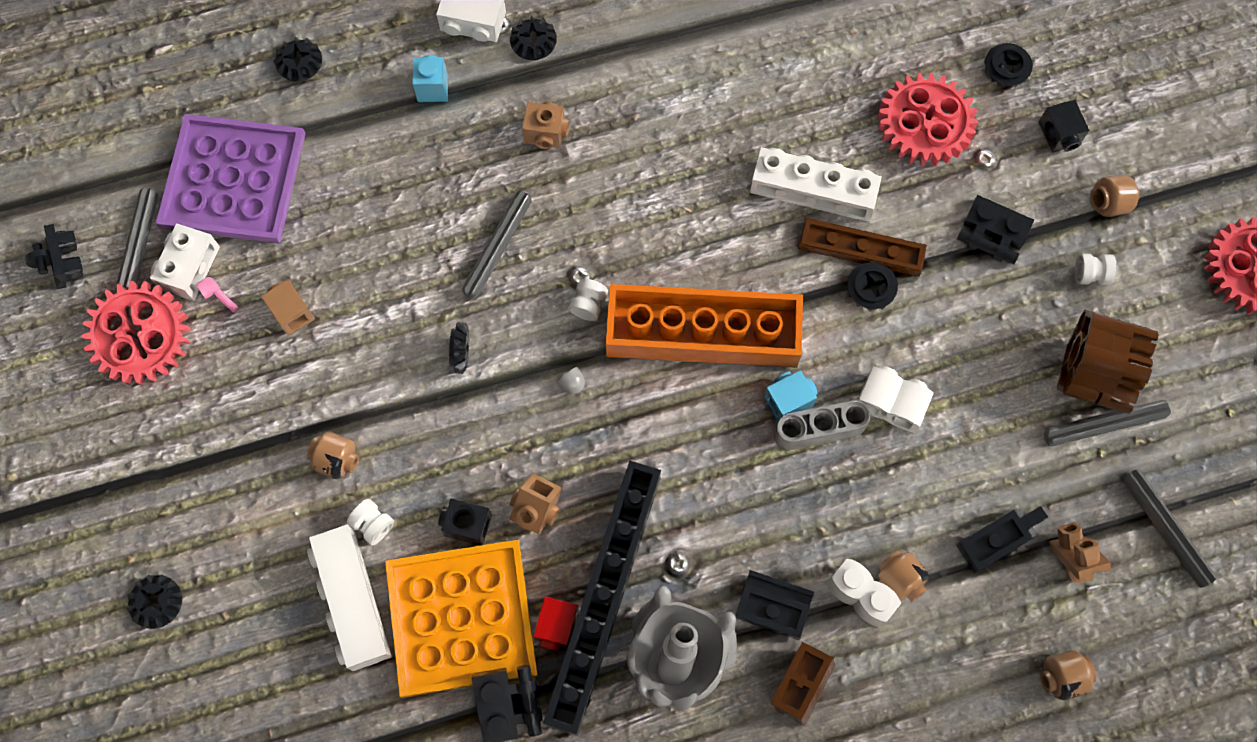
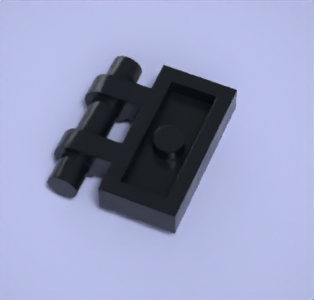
(998, 223)
(496, 708)

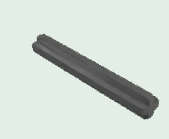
(137, 237)
(496, 245)
(1106, 423)
(1169, 528)

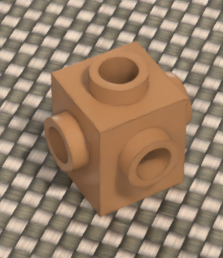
(545, 125)
(535, 504)

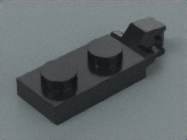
(1000, 538)

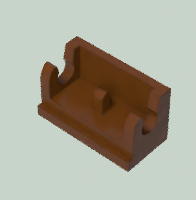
(803, 683)

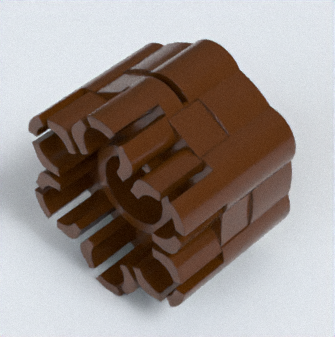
(1101, 361)

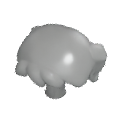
(679, 651)

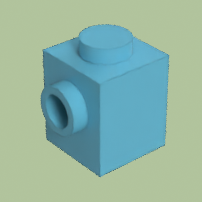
(430, 79)
(790, 394)

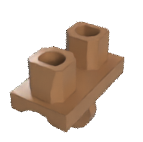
(1078, 553)

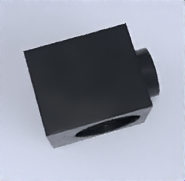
(1064, 126)
(475, 532)

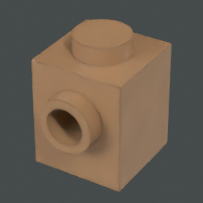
(287, 307)

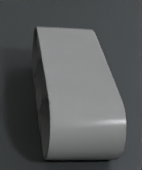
(835, 417)

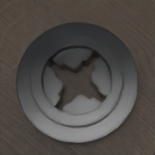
(544, 42)
(1014, 56)
(309, 62)
(876, 274)
(459, 348)
(169, 601)

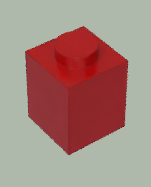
(555, 624)

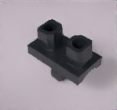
(56, 243)

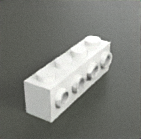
(815, 184)
(349, 598)

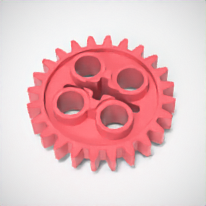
(919, 140)
(1235, 283)
(109, 344)

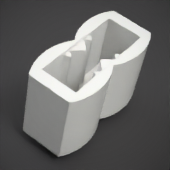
(895, 399)
(870, 599)

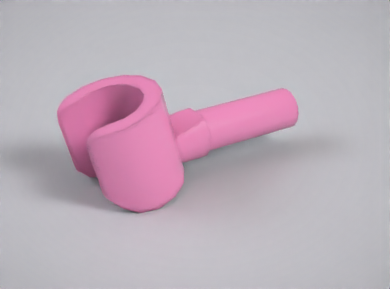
(209, 287)

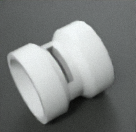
(1093, 269)
(588, 299)
(370, 521)

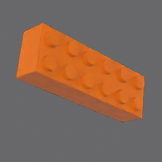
(704, 325)

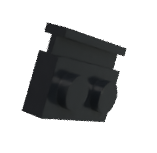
(774, 605)

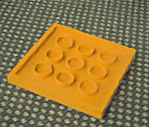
(459, 616)

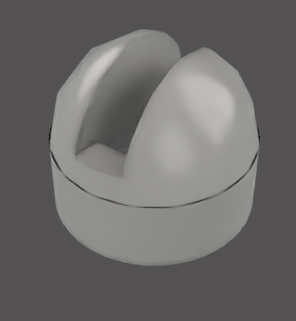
(572, 381)

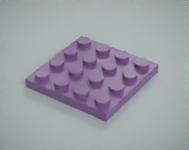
(231, 178)

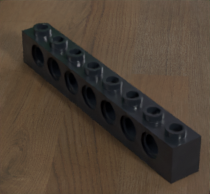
(602, 599)

